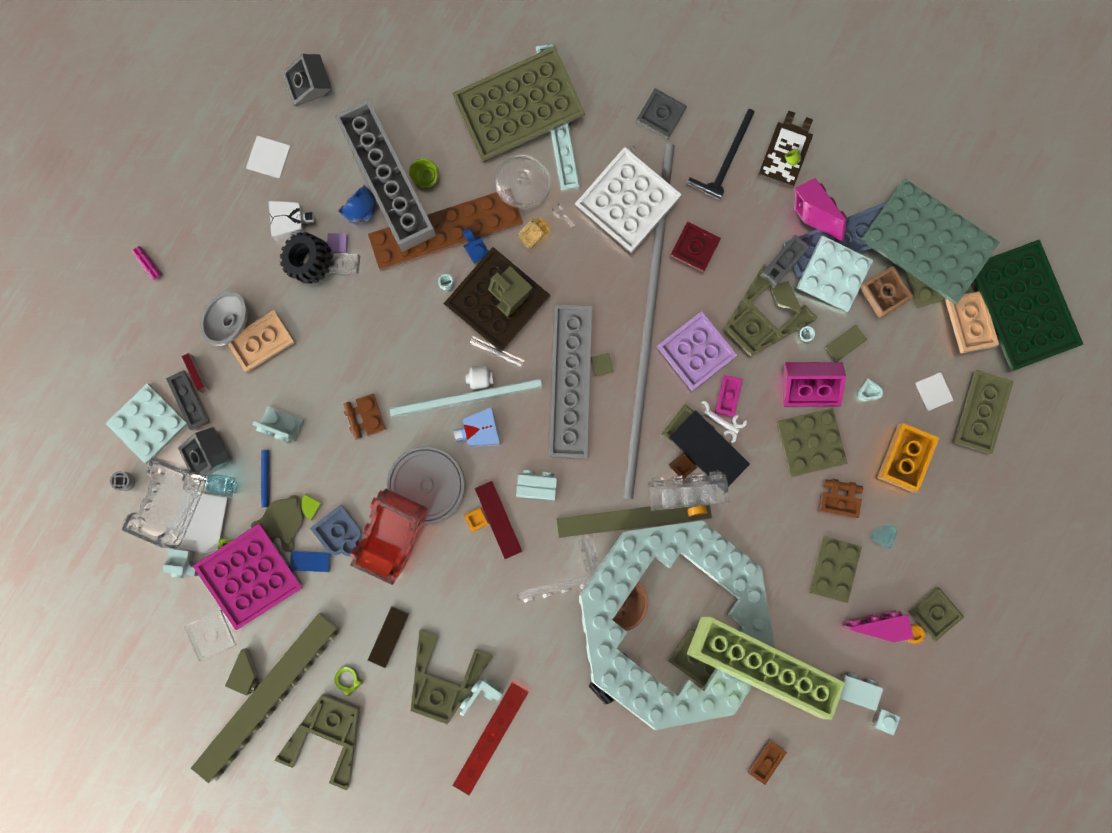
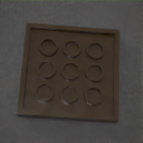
(479, 308)

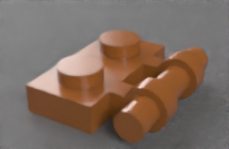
(370, 415)
(841, 504)

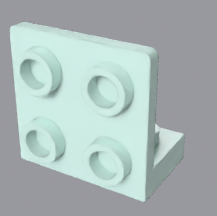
(281, 424)
(490, 690)

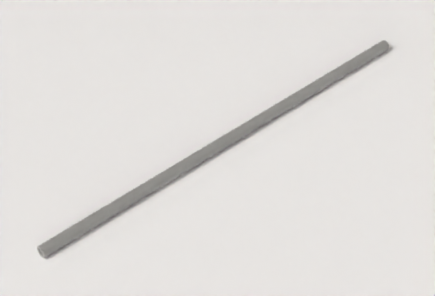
(647, 336)

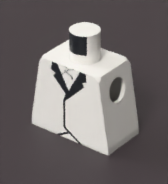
(287, 219)

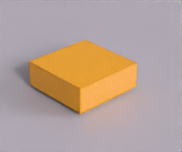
(476, 519)

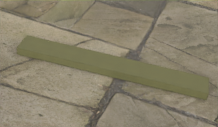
(623, 520)

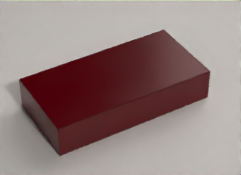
(195, 372)

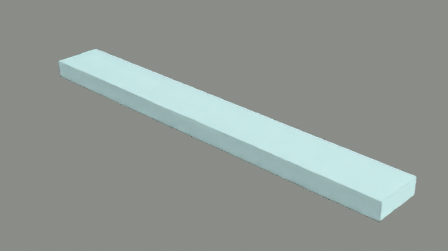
(563, 150)
(465, 398)

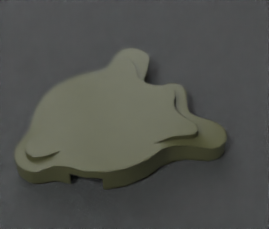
(282, 521)

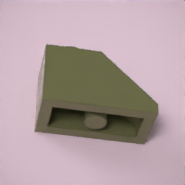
(244, 674)

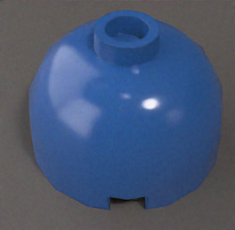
(359, 205)

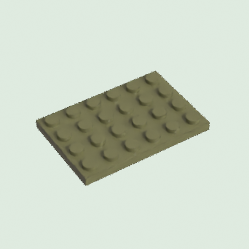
(519, 103)

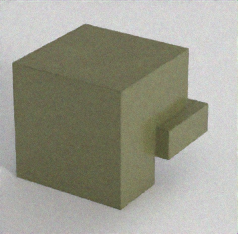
(509, 290)

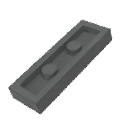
(187, 400)

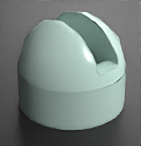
(445, 279)
(803, 334)

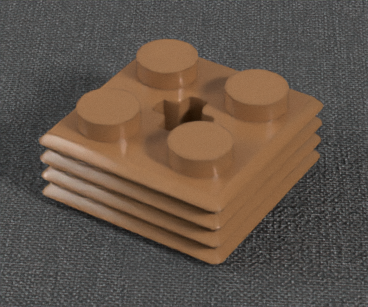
(891, 281)

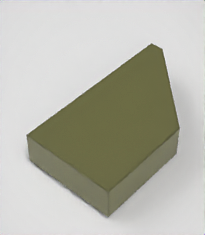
(785, 297)

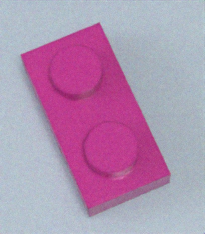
(728, 395)

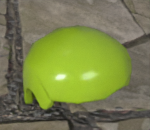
(424, 173)

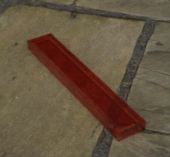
(490, 738)

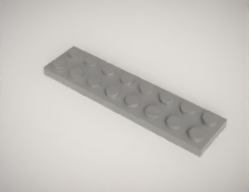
(570, 381)

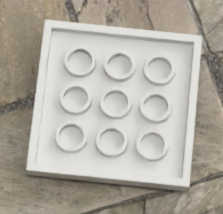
(628, 200)

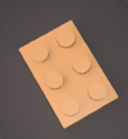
(972, 323)
(261, 341)

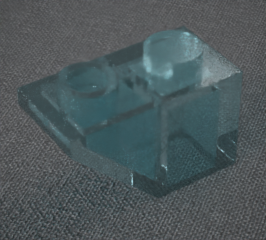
(221, 485)

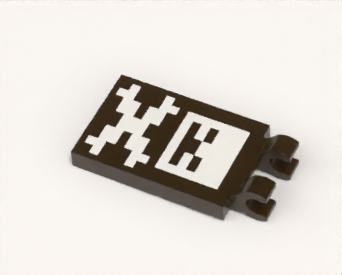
(784, 139)

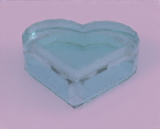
(884, 536)

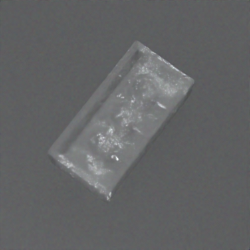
(689, 491)

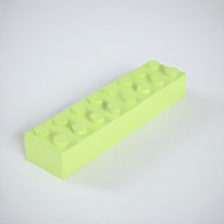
(766, 668)

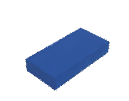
(310, 561)

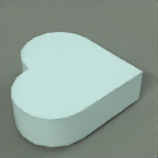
(869, 391)

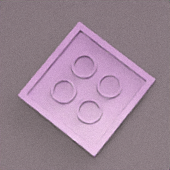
(696, 351)

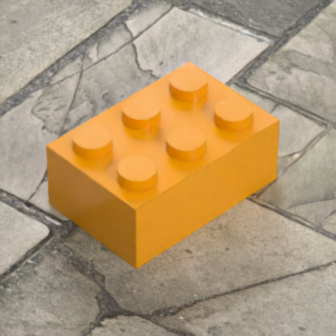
(908, 457)

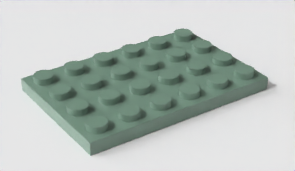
(930, 241)

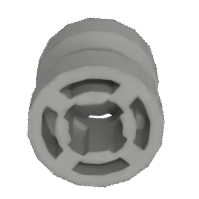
(126, 481)

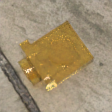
(533, 232)

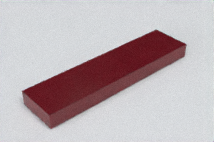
(498, 520)

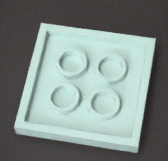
(834, 273)
(146, 423)

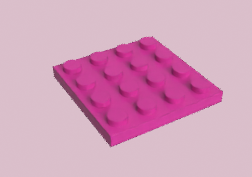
(247, 576)

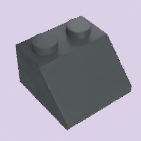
(306, 79)
(204, 452)

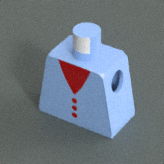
(479, 429)

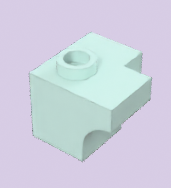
(179, 563)

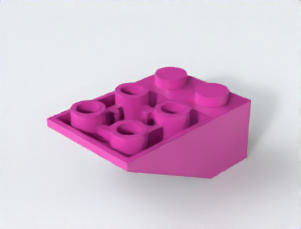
(819, 209)
(891, 627)

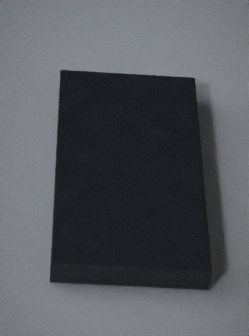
(708, 448)

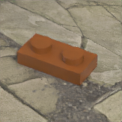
(767, 762)

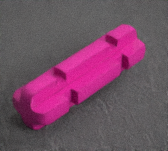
(146, 262)

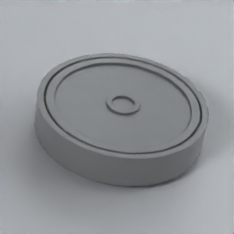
(429, 479)

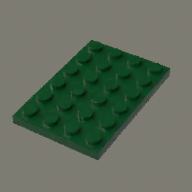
(1026, 306)

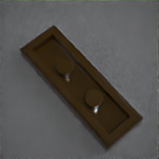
(388, 637)

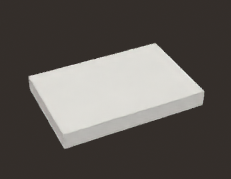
(206, 525)

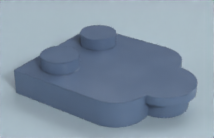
(337, 532)

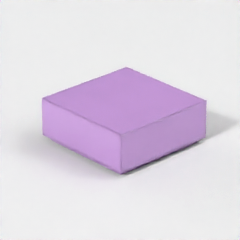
(337, 242)

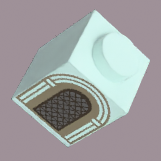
(885, 721)

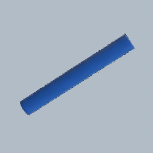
(264, 478)

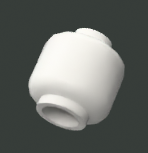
(479, 377)

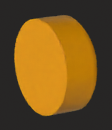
(697, 511)
(918, 634)

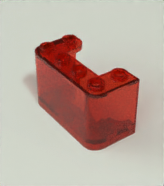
(388, 536)

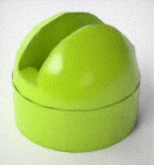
(793, 157)

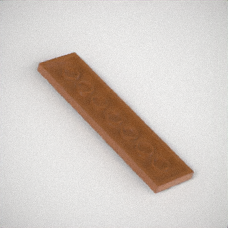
(481, 216)

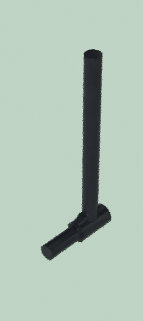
(715, 189)

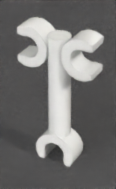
(732, 428)

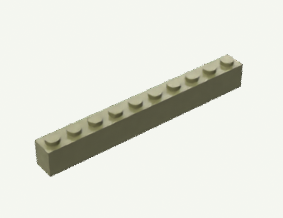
(265, 697)

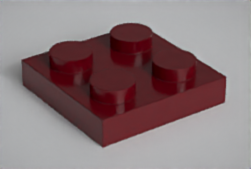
(695, 246)

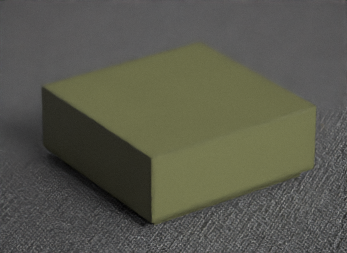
(602, 364)

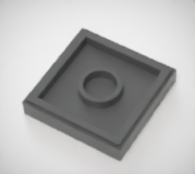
(661, 113)

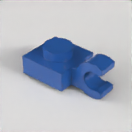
(475, 247)

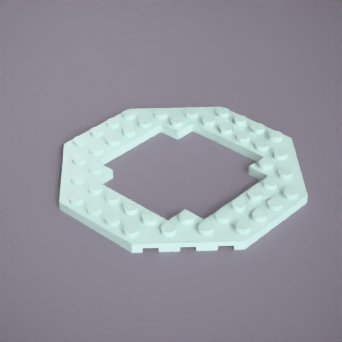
(613, 584)

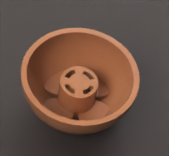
(633, 609)

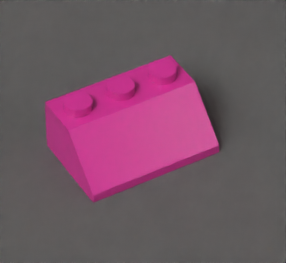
(813, 383)

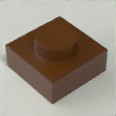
(683, 465)

